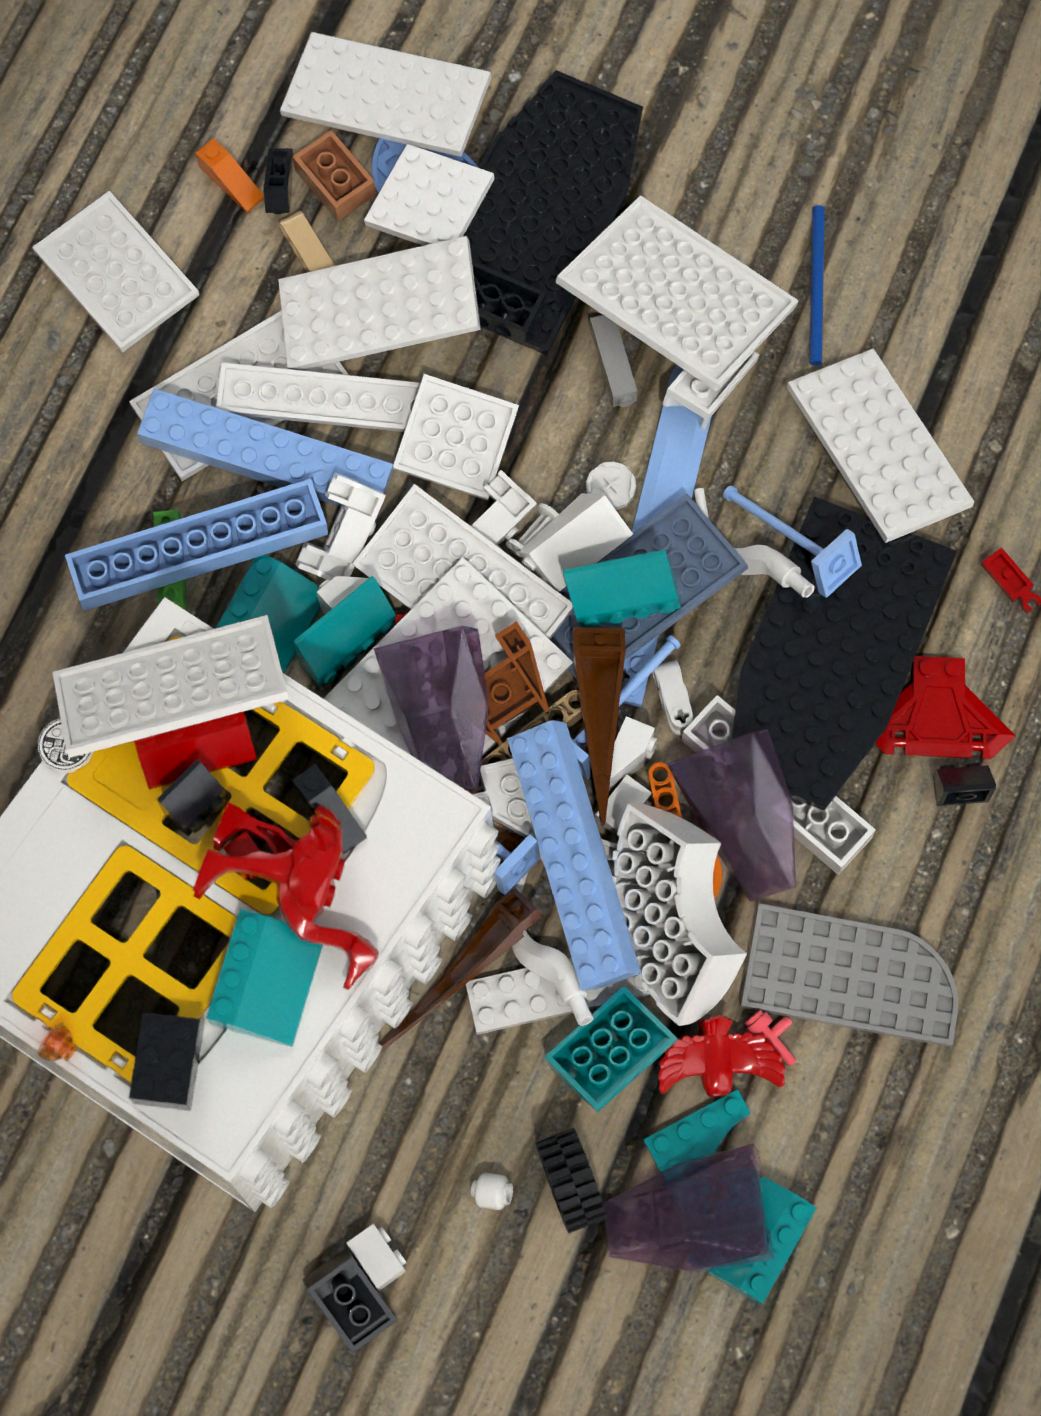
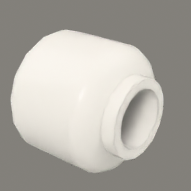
(492, 1191)

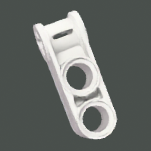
(673, 695)

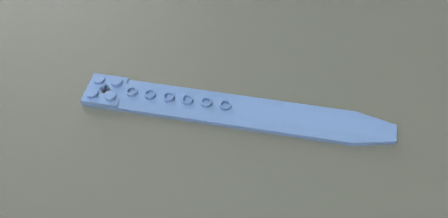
(669, 476)

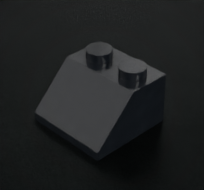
(963, 784)
(192, 798)

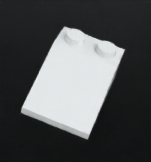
(631, 749)

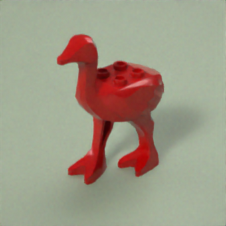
(302, 875)

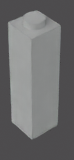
(613, 361)

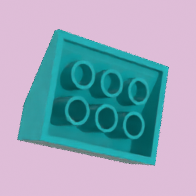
(623, 589)
(280, 594)
(345, 632)
(264, 980)
(610, 1050)
(786, 1220)

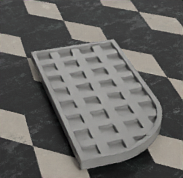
(849, 976)

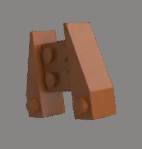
(514, 682)

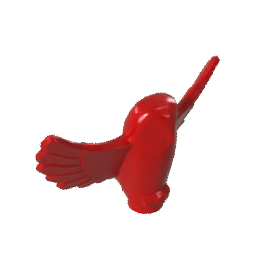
(718, 1056)

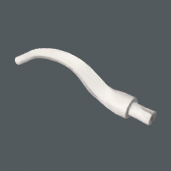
(766, 560)
(555, 967)

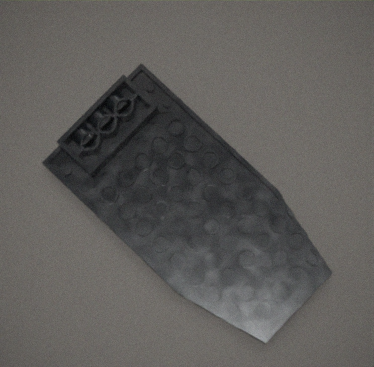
(555, 189)
(835, 665)

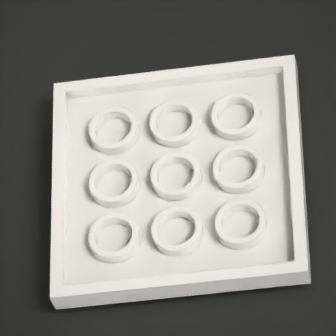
(428, 197)
(455, 436)

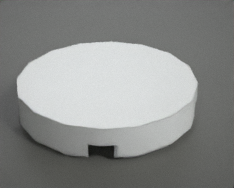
(614, 482)

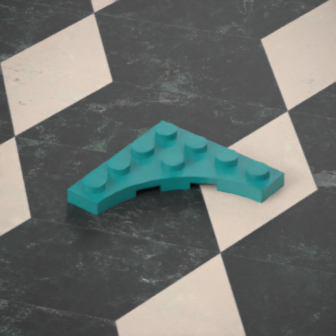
(697, 1133)

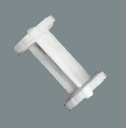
(546, 514)

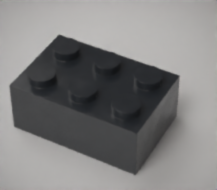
(166, 1061)

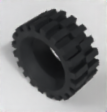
(571, 1180)

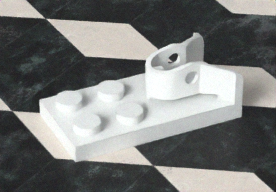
(701, 398)

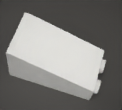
(575, 538)

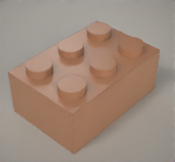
(334, 175)

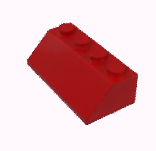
(214, 743)

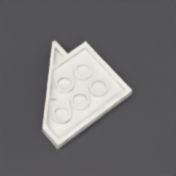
(505, 796)

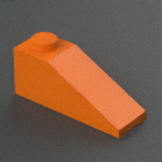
(228, 175)

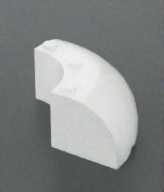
(671, 912)

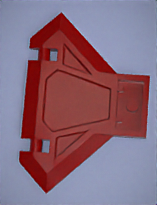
(942, 715)

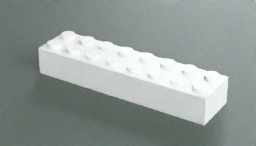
(829, 834)

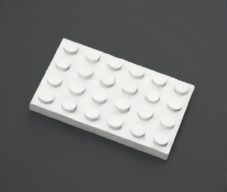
(116, 271)

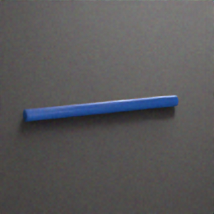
(817, 277)

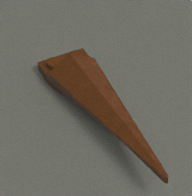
(599, 674)
(493, 938)

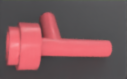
(759, 1024)

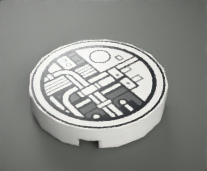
(53, 750)

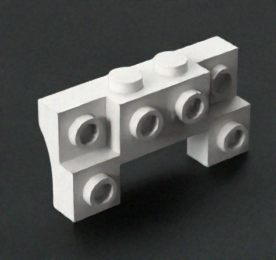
(506, 513)
(348, 532)

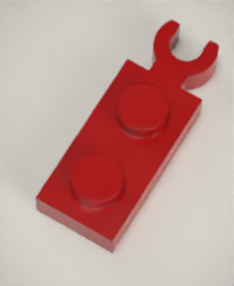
(1010, 579)

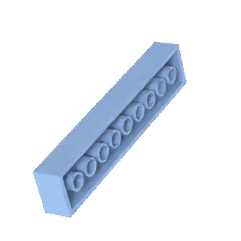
(253, 447)
(196, 544)
(573, 856)

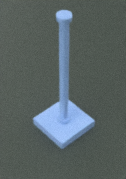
(830, 565)
(626, 691)
(516, 863)

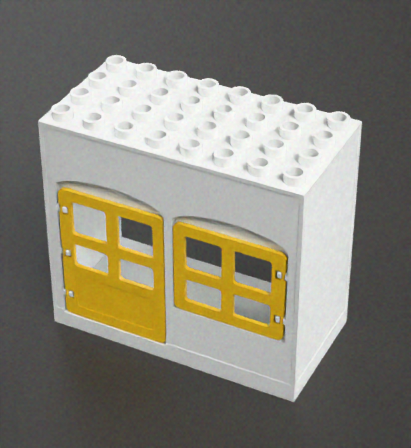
(400, 888)

